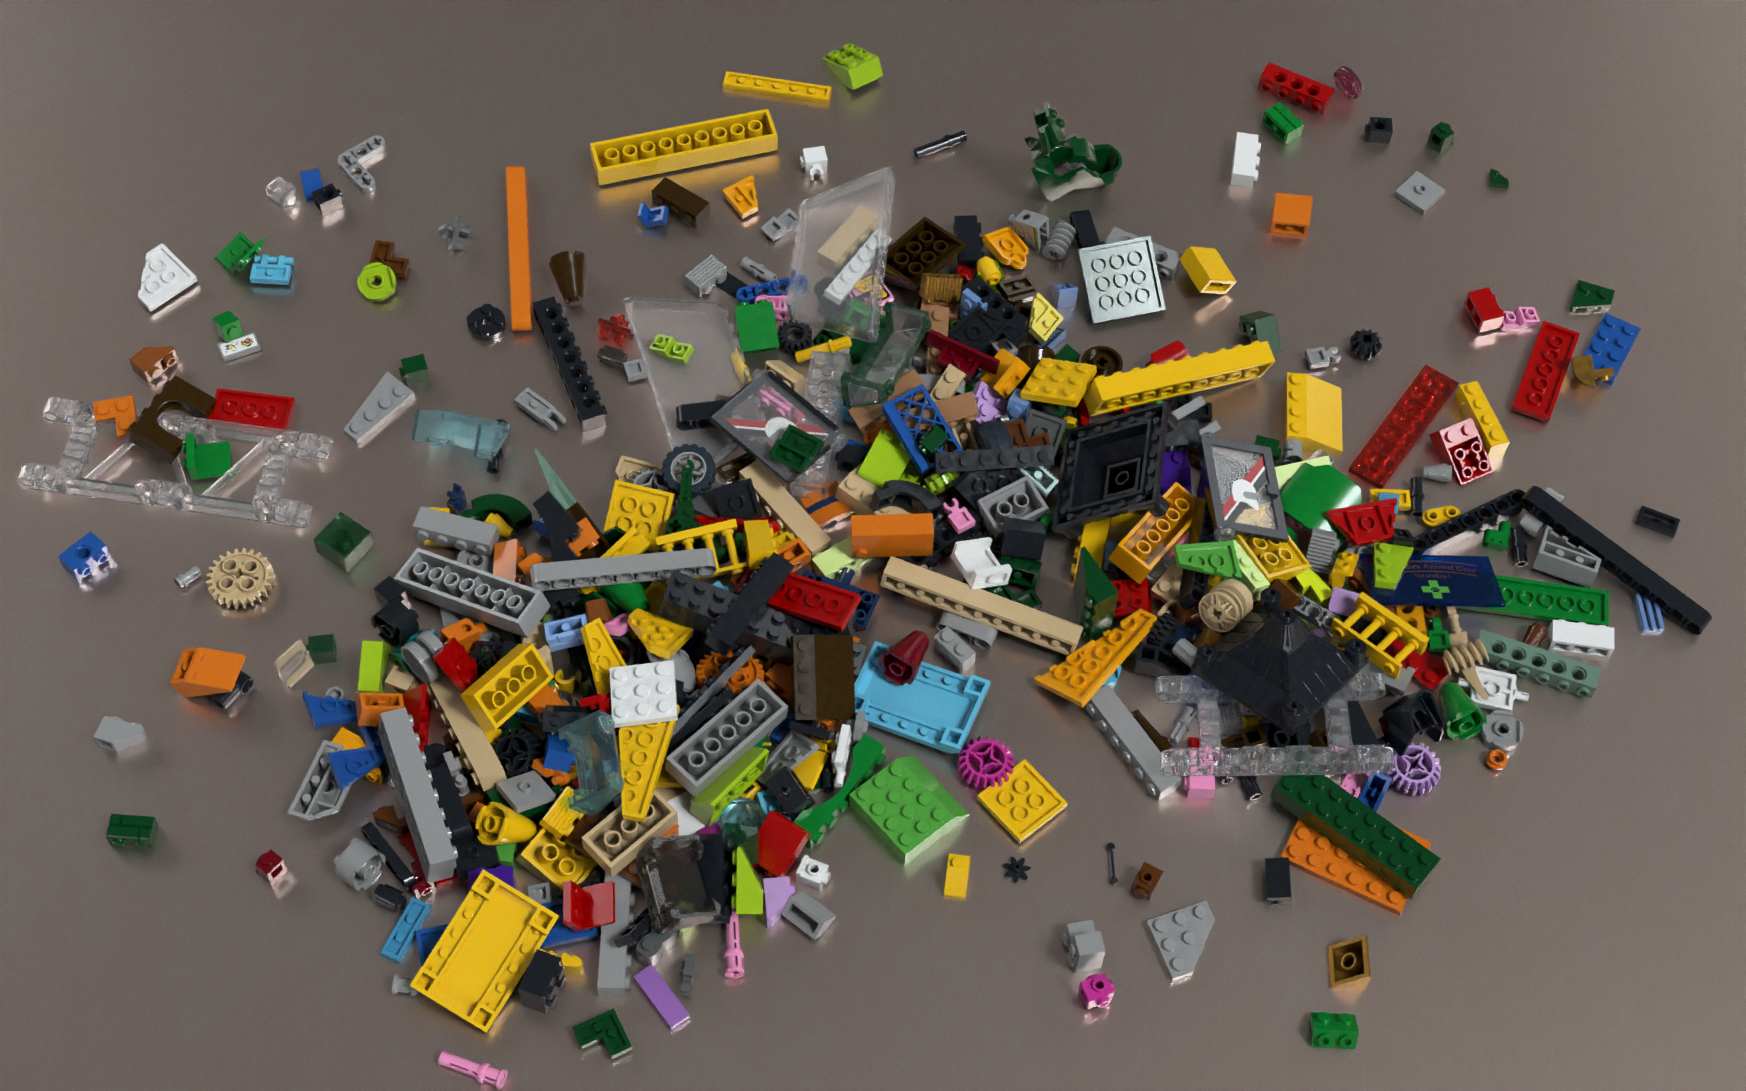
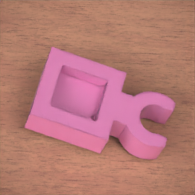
(958, 518)

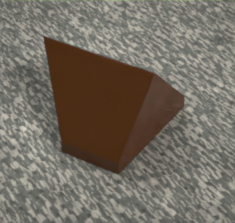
(1289, 595)

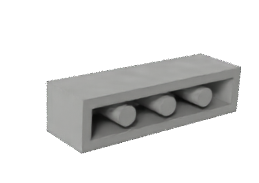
(455, 531)

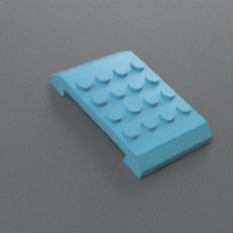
(930, 711)

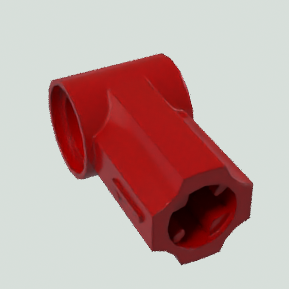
(966, 273)

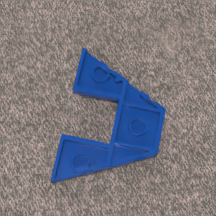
(348, 764)

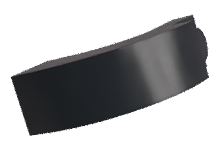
(906, 495)

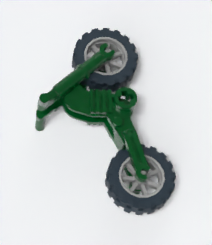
(688, 490)

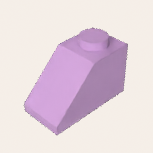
(776, 895)

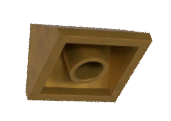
(1350, 964)

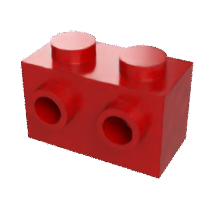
(1484, 309)

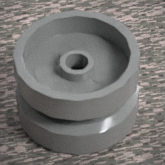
(420, 656)

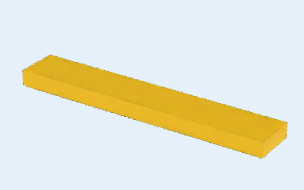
(777, 87)

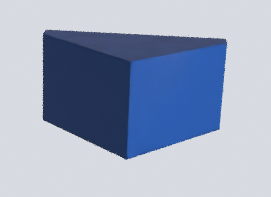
(311, 182)
(1375, 790)

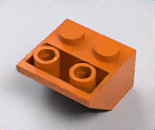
(1290, 214)
(371, 704)

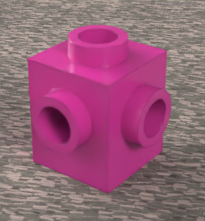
(1096, 991)

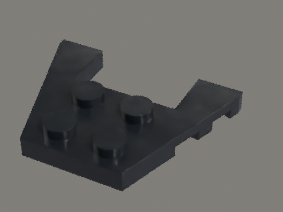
(980, 330)

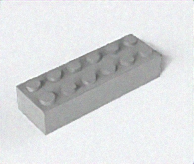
(726, 738)

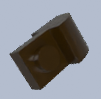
(1248, 737)

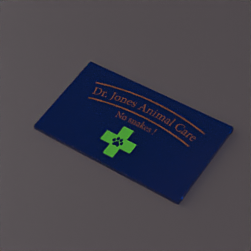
(1439, 582)

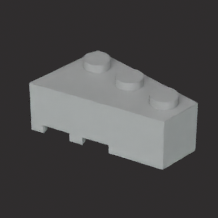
(1565, 560)

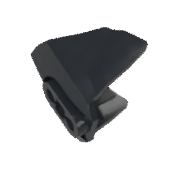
(1409, 716)

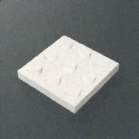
(643, 693)

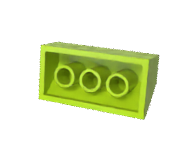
(729, 786)

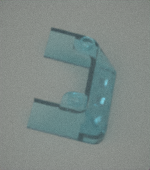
(460, 430)

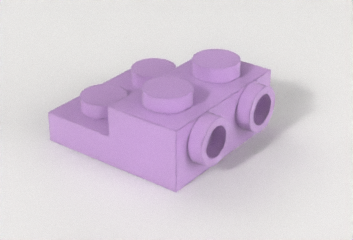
(989, 403)

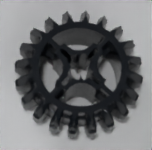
(510, 751)

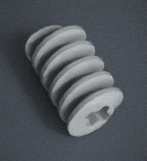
(1059, 240)

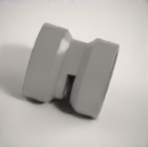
(1292, 450)

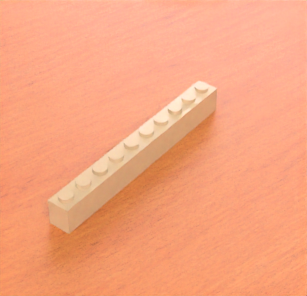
(981, 606)

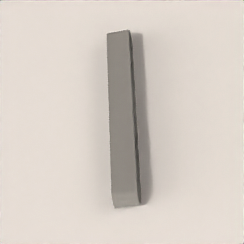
(621, 569)

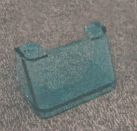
(596, 760)

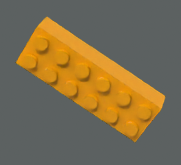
(1155, 536)

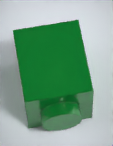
(227, 326)

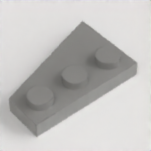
(789, 753)

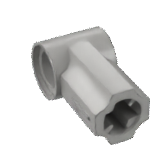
(1185, 651)

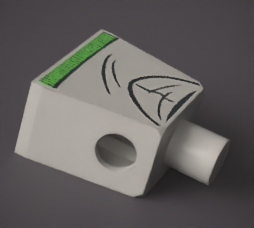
(1031, 228)

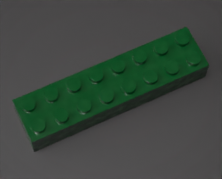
(1357, 830)

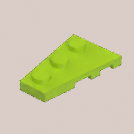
(1389, 564)

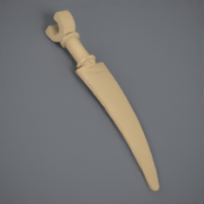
(1456, 638)

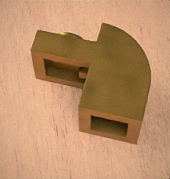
(1584, 371)

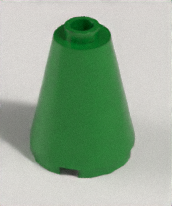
(626, 596)
(1460, 712)

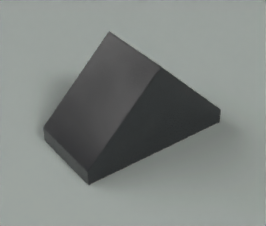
(1402, 537)

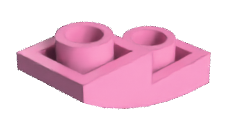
(1519, 319)

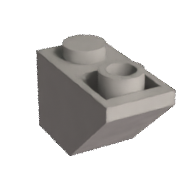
(117, 734)

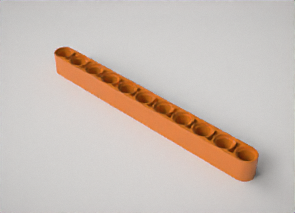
(518, 249)

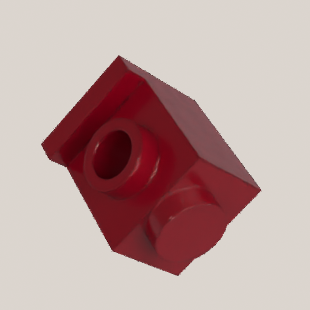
(267, 864)

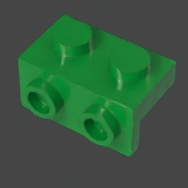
(1334, 1030)

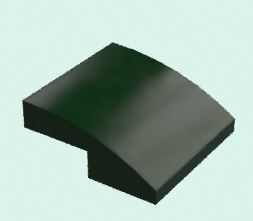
(796, 449)

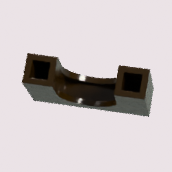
(175, 396)

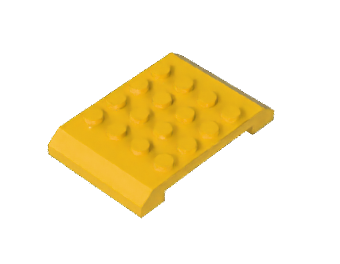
(484, 951)

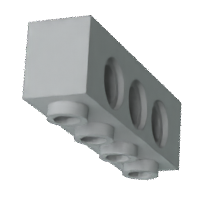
(1166, 259)

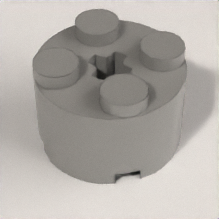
(359, 864)

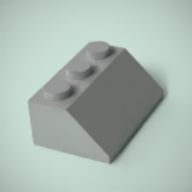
(1015, 500)

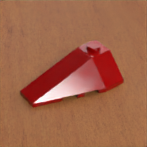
(419, 706)

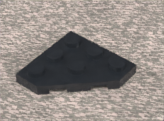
(980, 483)

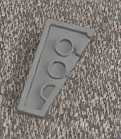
(378, 407)

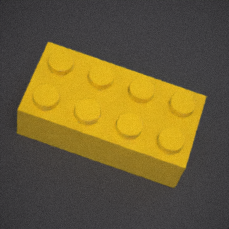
(507, 686)

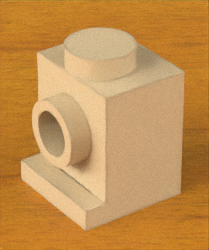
(400, 681)

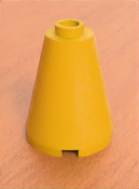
(503, 825)

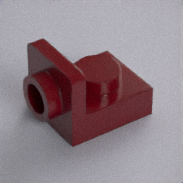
(421, 887)

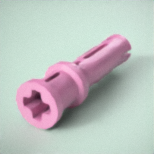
(733, 953)
(482, 1073)

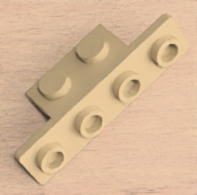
(1168, 588)

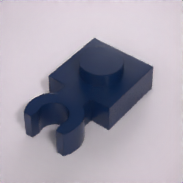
(457, 499)

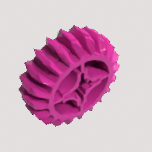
(972, 755)

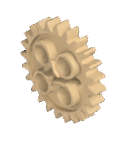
(240, 578)

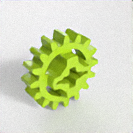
(940, 482)

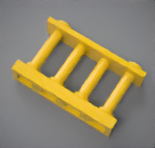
(707, 534)
(1387, 621)

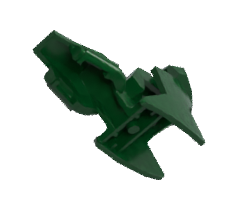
(1056, 148)

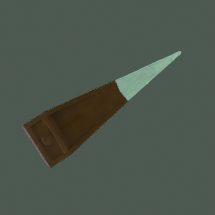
(570, 503)

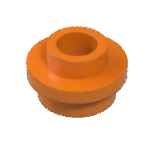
(1500, 756)

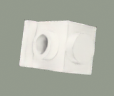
(811, 879)

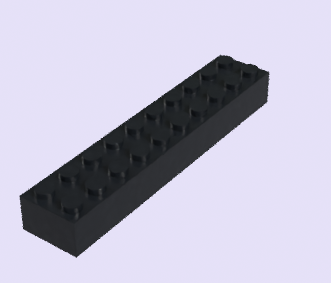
(700, 603)

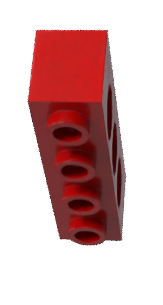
(1295, 88)

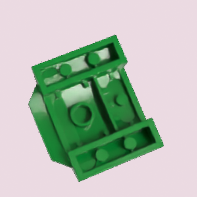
(1314, 493)

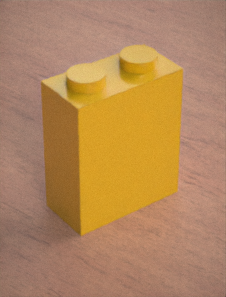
(1207, 270)

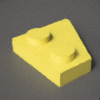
(1043, 318)

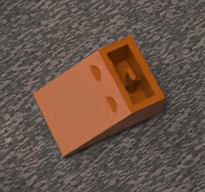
(206, 671)

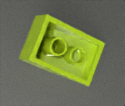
(885, 459)

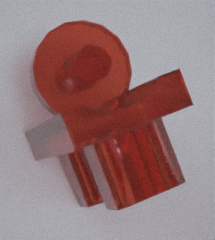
(622, 333)

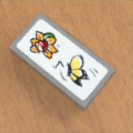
(239, 347)

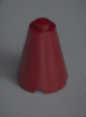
(904, 658)

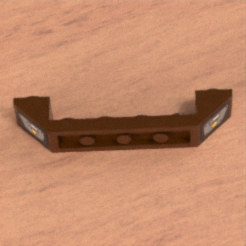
(387, 818)

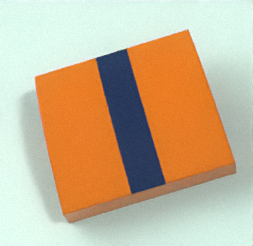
(827, 510)

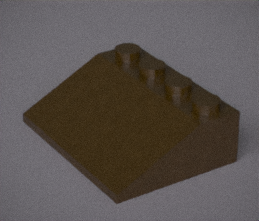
(919, 251)
(822, 677)

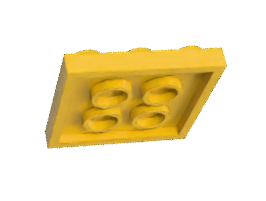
(1058, 382)
(639, 507)
(1022, 802)

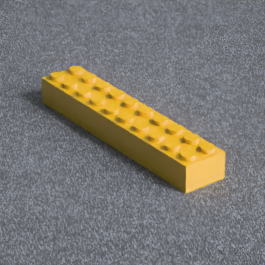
(683, 146)
(1178, 377)

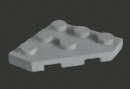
(1181, 937)

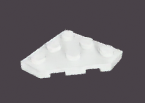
(163, 277)

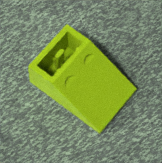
(854, 65)
(749, 890)

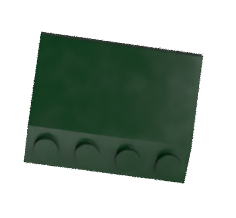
(1093, 598)

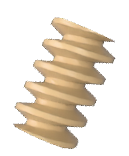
(1464, 656)

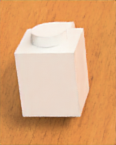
(814, 161)

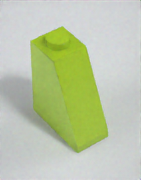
(373, 666)

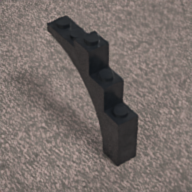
(561, 530)

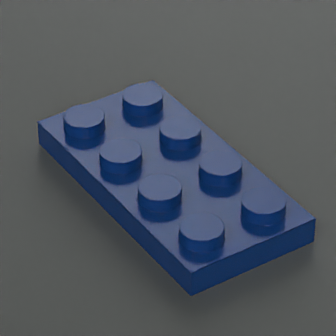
(1611, 344)

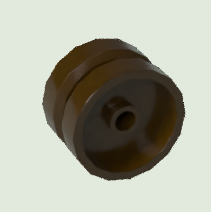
(1105, 358)

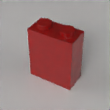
(780, 844)

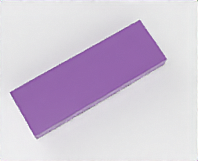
(661, 997)

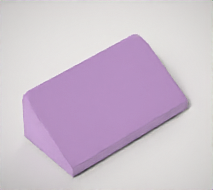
(1343, 602)

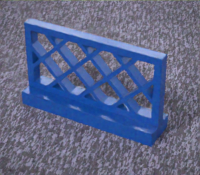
(904, 433)

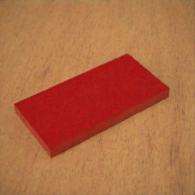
(253, 408)

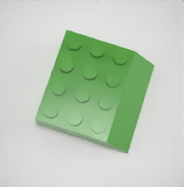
(906, 807)

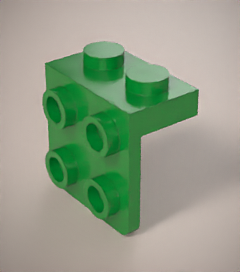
(238, 253)
(206, 459)

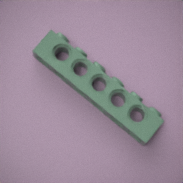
(1545, 660)

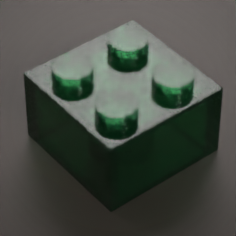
(344, 542)

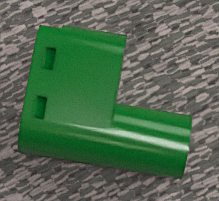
(1499, 538)

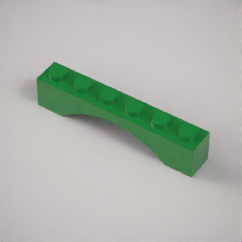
(865, 758)

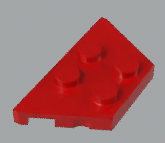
(1365, 522)
(457, 664)

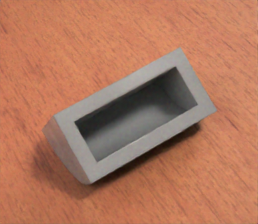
(808, 914)

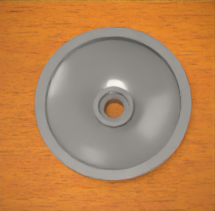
(683, 668)

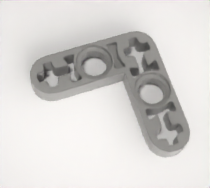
(378, 146)

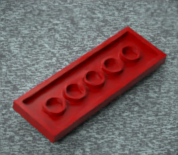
(1545, 371)
(812, 600)

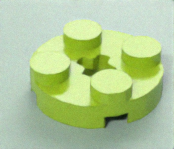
(383, 273)

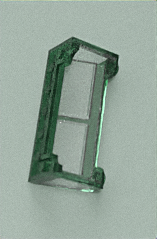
(887, 358)

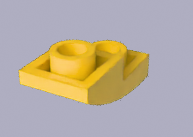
(572, 963)

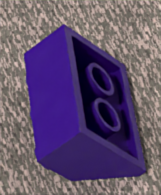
(1175, 469)

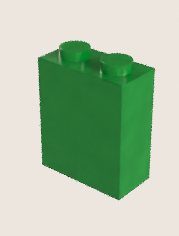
(756, 327)

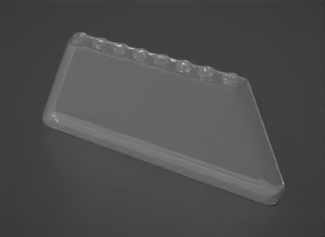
(842, 256)
(710, 374)

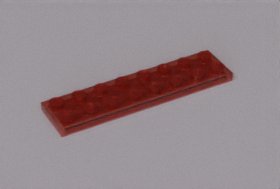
(1403, 427)

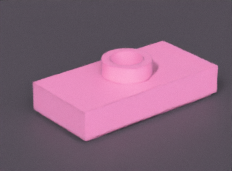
(618, 625)
(1354, 783)

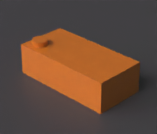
(891, 535)

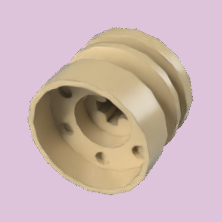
(1225, 605)

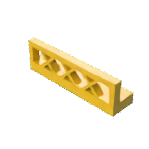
(630, 544)

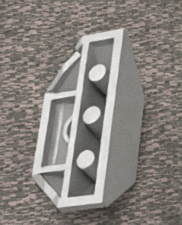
(319, 791)

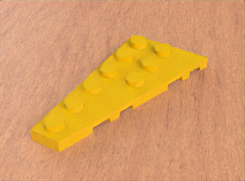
(641, 761)

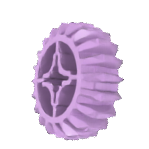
(1417, 779)

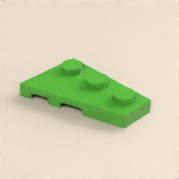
(1209, 558)

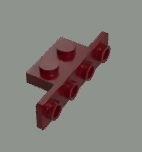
(961, 355)

